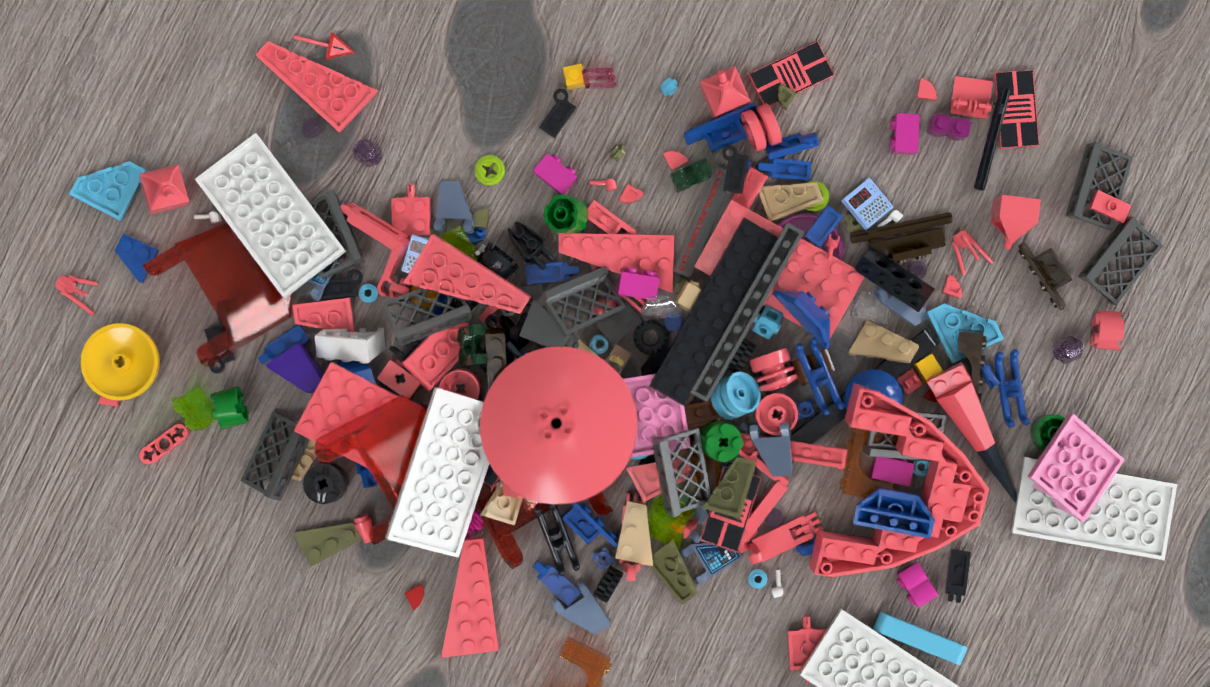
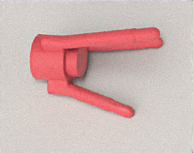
(964, 240)
(67, 286)

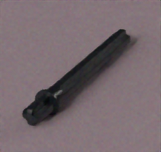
(992, 138)

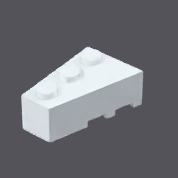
(349, 346)

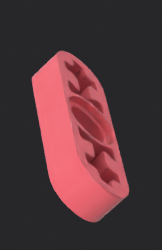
(172, 431)

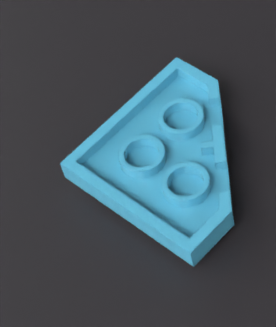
(110, 189)
(947, 322)

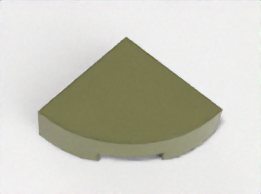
(785, 96)
(481, 218)
(679, 285)

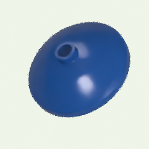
(877, 381)

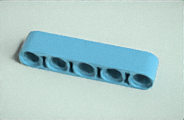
(920, 638)

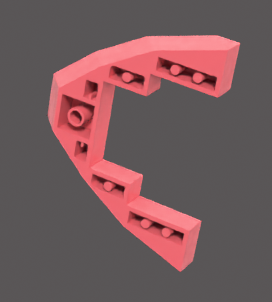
(950, 492)

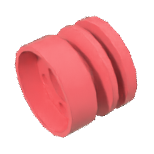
(773, 369)
(462, 376)

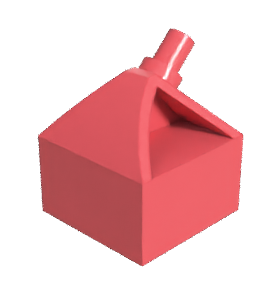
(724, 92)
(164, 189)
(1014, 216)

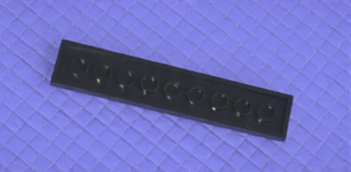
(713, 311)

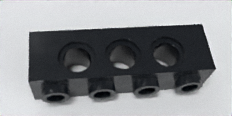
(894, 279)

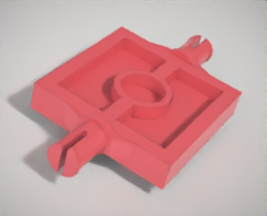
(411, 214)
(802, 643)

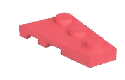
(325, 314)
(647, 481)

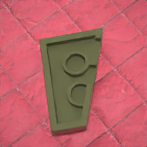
(732, 491)
(673, 572)

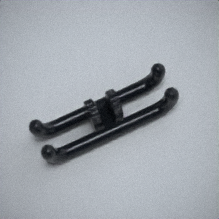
(557, 538)

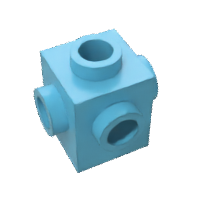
(767, 322)

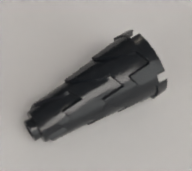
(496, 261)

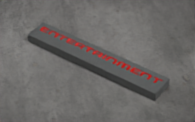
(702, 224)

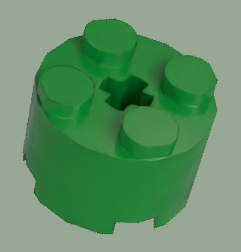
(566, 214)
(229, 408)
(1042, 427)
(730, 444)

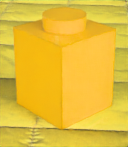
(573, 76)
(927, 367)

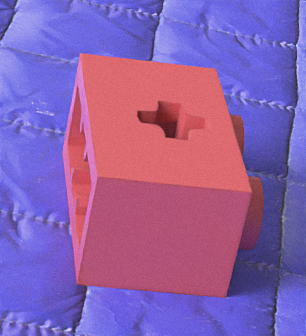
(389, 377)

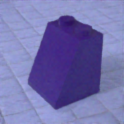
(298, 368)

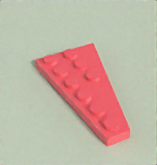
(325, 90)
(623, 251)
(458, 275)
(471, 616)

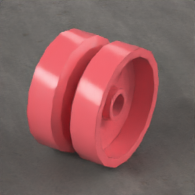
(761, 127)
(775, 402)

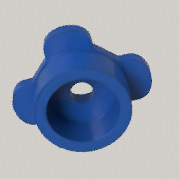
(808, 405)
(598, 558)

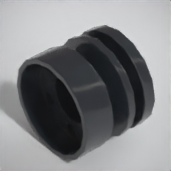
(334, 476)

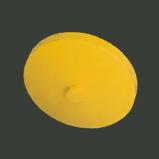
(120, 361)

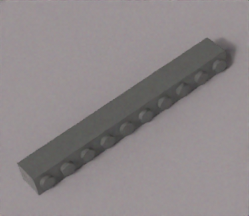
(747, 311)

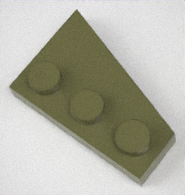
(326, 541)

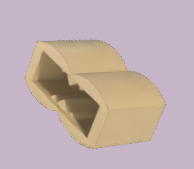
(688, 295)

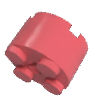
(1107, 330)

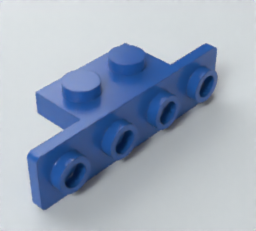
(720, 131)
(586, 525)

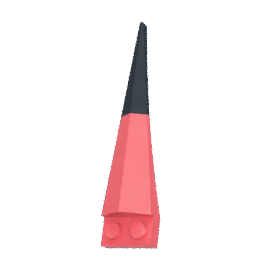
(960, 401)

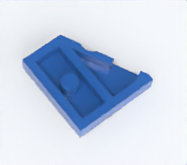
(134, 255)

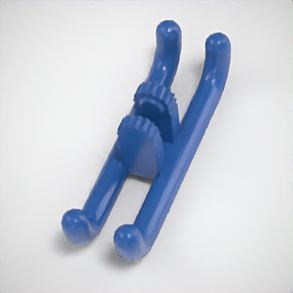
(818, 376)
(1010, 388)

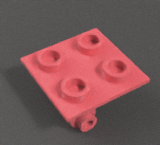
(971, 97)

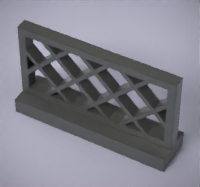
(1086, 178)
(345, 233)
(1108, 250)
(576, 286)
(428, 326)
(888, 450)
(286, 462)
(666, 472)

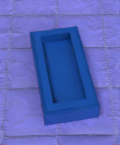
(823, 226)

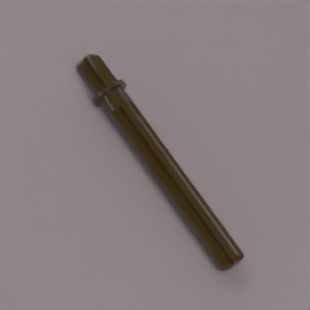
(901, 227)

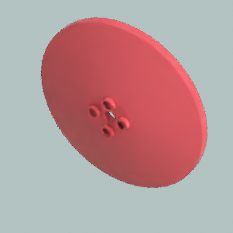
(594, 433)

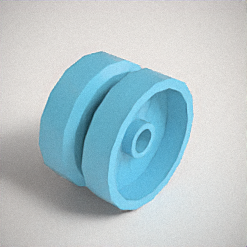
(736, 396)

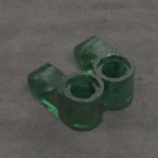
(691, 175)
(469, 340)

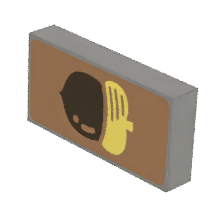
(618, 358)

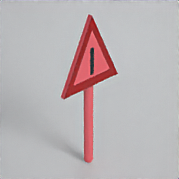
(335, 47)

